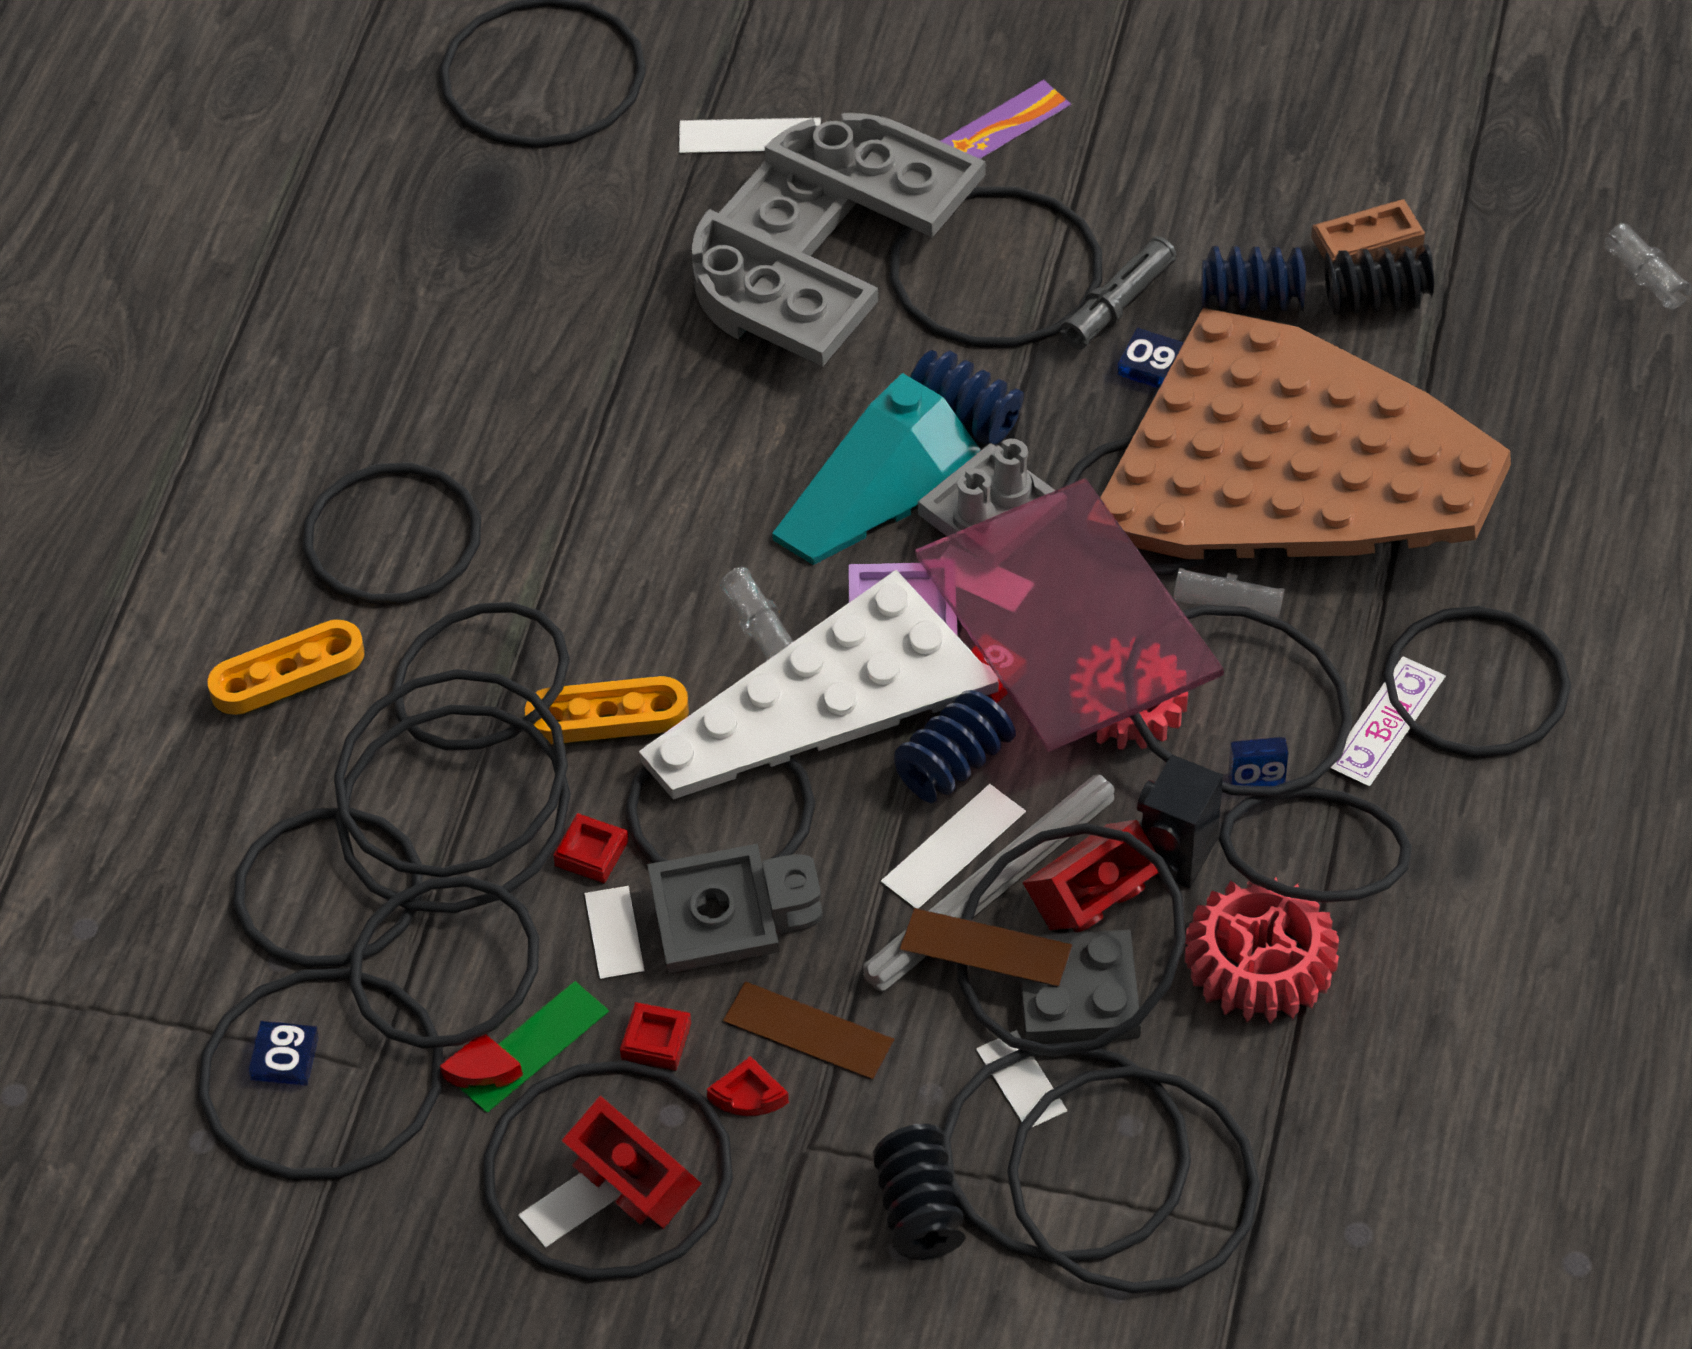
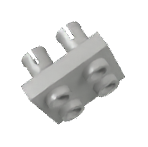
(983, 488)

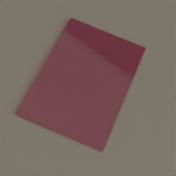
(1068, 614)

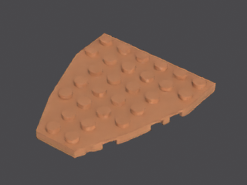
(1297, 450)

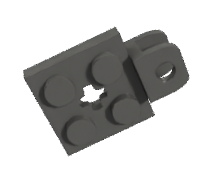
(758, 898)

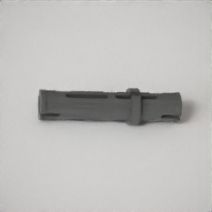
(1106, 303)

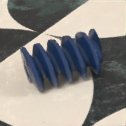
(1253, 278)
(979, 407)
(952, 745)

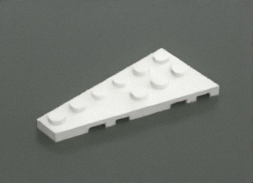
(834, 684)

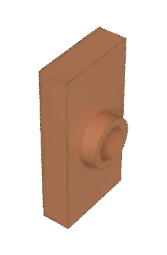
(1373, 228)

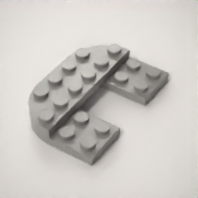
(756, 252)

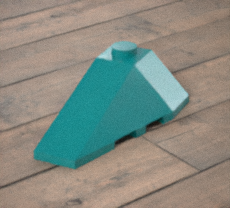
(878, 471)

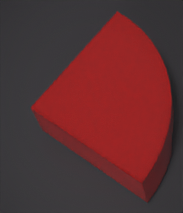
(481, 1064)
(748, 1091)

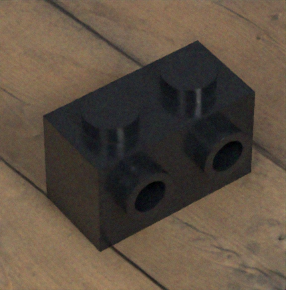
(1182, 816)

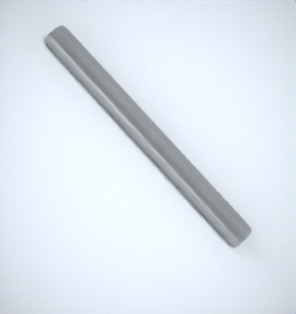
(1075, 809)

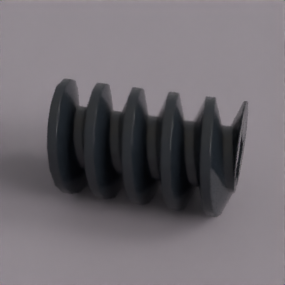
(1379, 278)
(918, 1192)

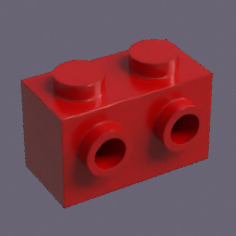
(1090, 879)
(632, 1162)

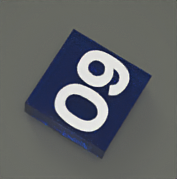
(1148, 357)
(1258, 762)
(283, 1053)

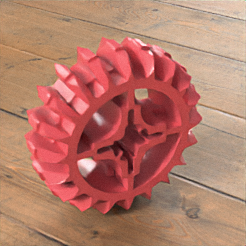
(1274, 975)

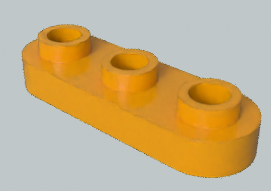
(303, 653)
(630, 701)

